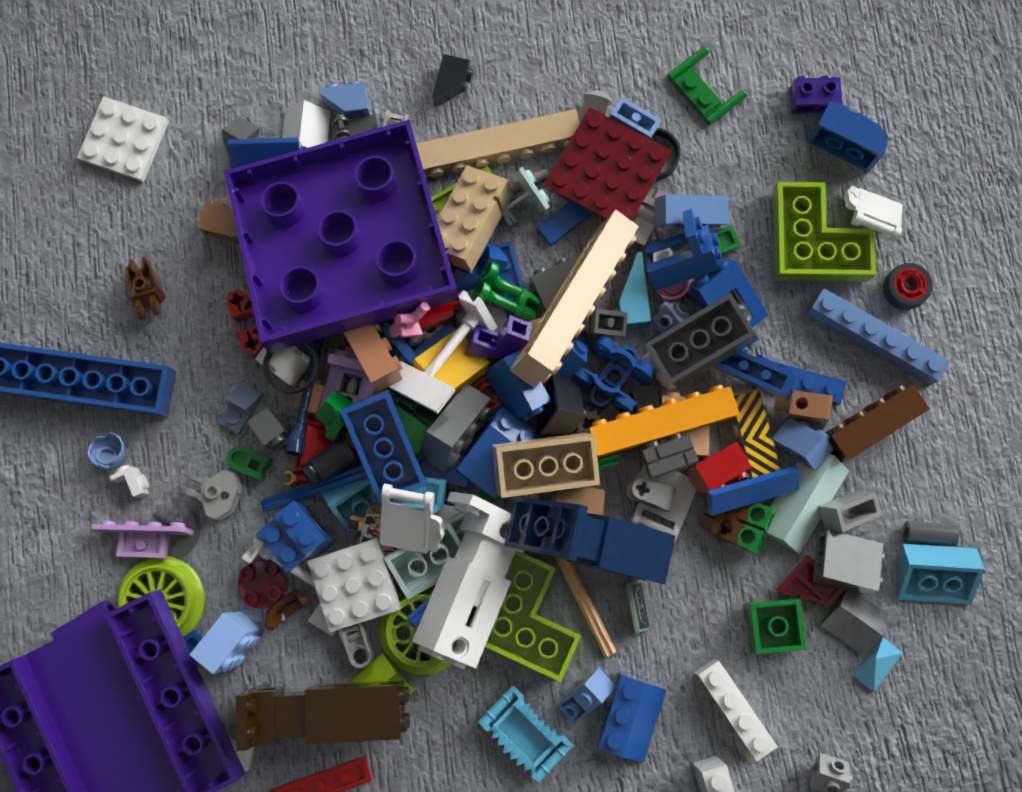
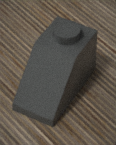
(608, 322)

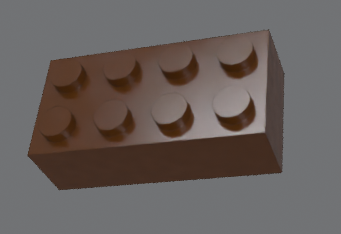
(877, 422)

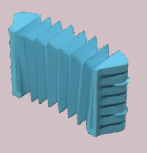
(524, 734)

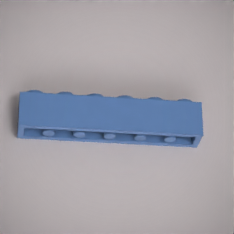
(877, 337)

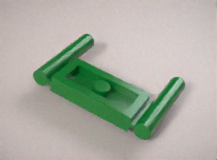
(698, 92)

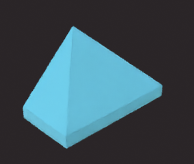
(877, 664)

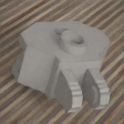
(215, 491)

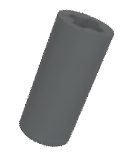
(931, 533)

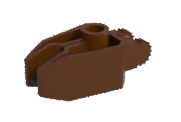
(143, 288)

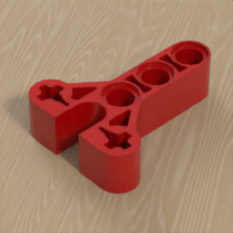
(245, 336)

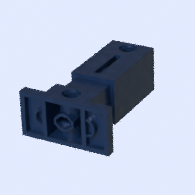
(589, 539)

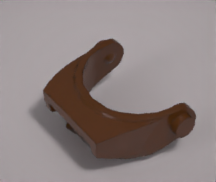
(274, 618)

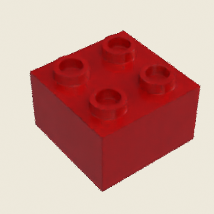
(722, 467)

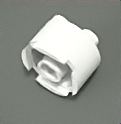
(287, 364)

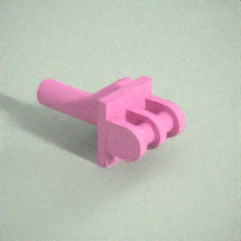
(407, 324)

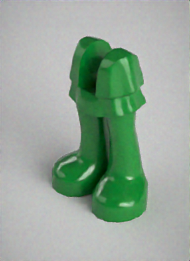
(490, 279)

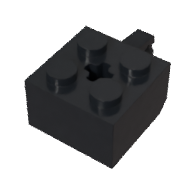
(564, 410)

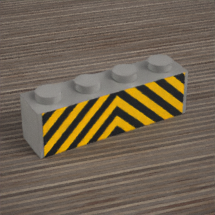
(754, 434)

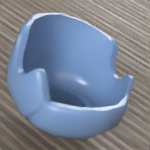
(107, 452)

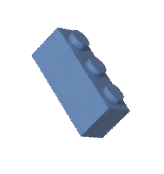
(710, 208)

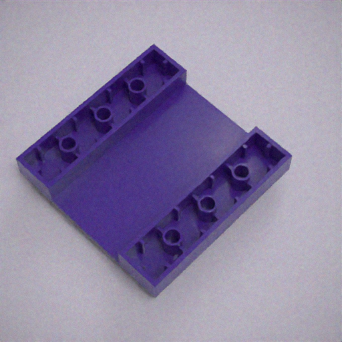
(114, 711)

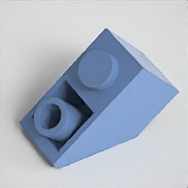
(347, 99)
(586, 696)

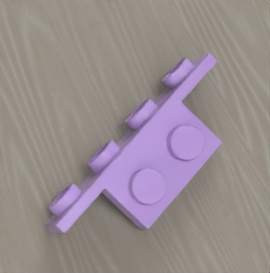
(142, 541)

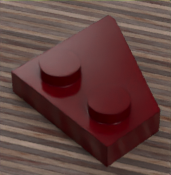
(801, 585)

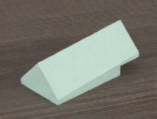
(799, 511)
(419, 570)

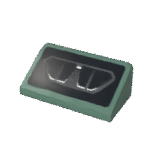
(636, 606)

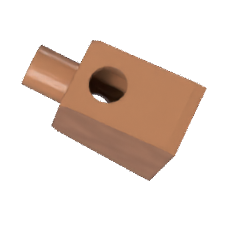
(815, 411)

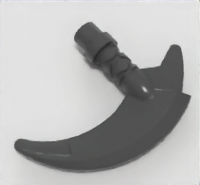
(183, 543)

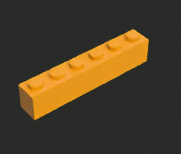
(664, 421)

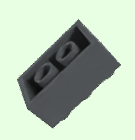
(455, 428)

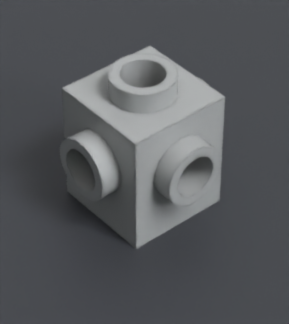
(830, 774)

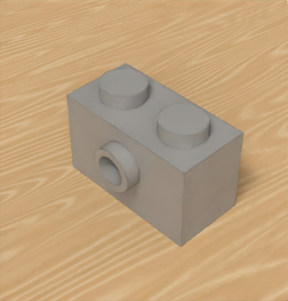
(850, 510)

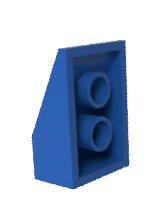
(478, 462)

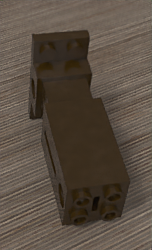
(322, 713)

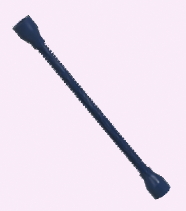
(296, 441)

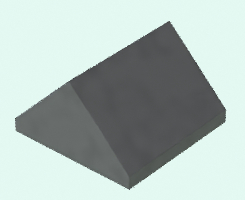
(855, 621)

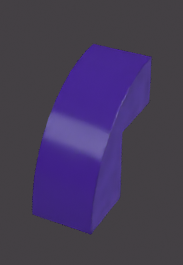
(490, 344)

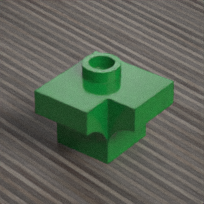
(331, 416)

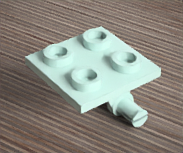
(538, 197)

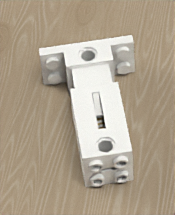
(469, 586)

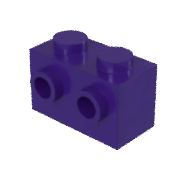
(814, 94)

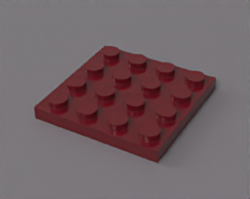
(607, 167)

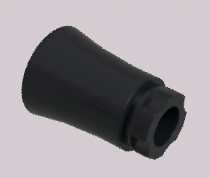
(329, 462)

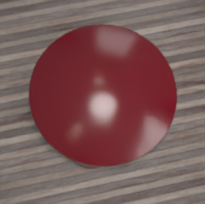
(261, 583)

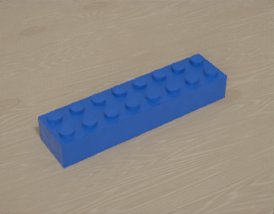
(86, 380)

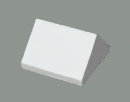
(307, 123)

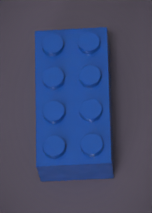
(383, 444)

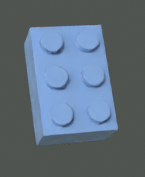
(227, 642)

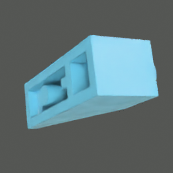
(635, 297)

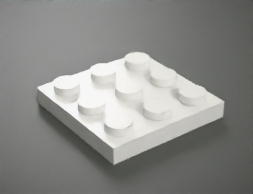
(123, 139)
(354, 585)

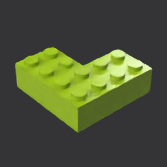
(810, 250)
(523, 633)

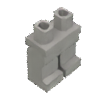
(645, 220)

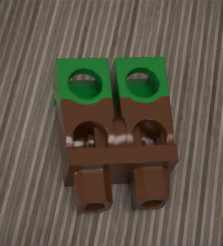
(731, 529)

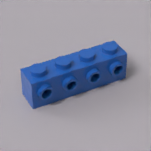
(759, 372)

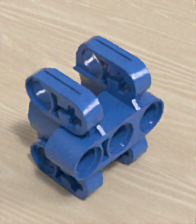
(640, 371)

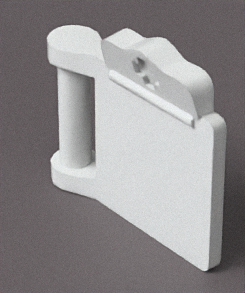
(874, 212)
(680, 505)
(407, 525)

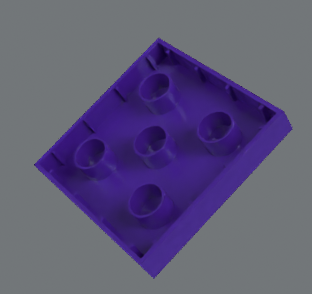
(339, 236)

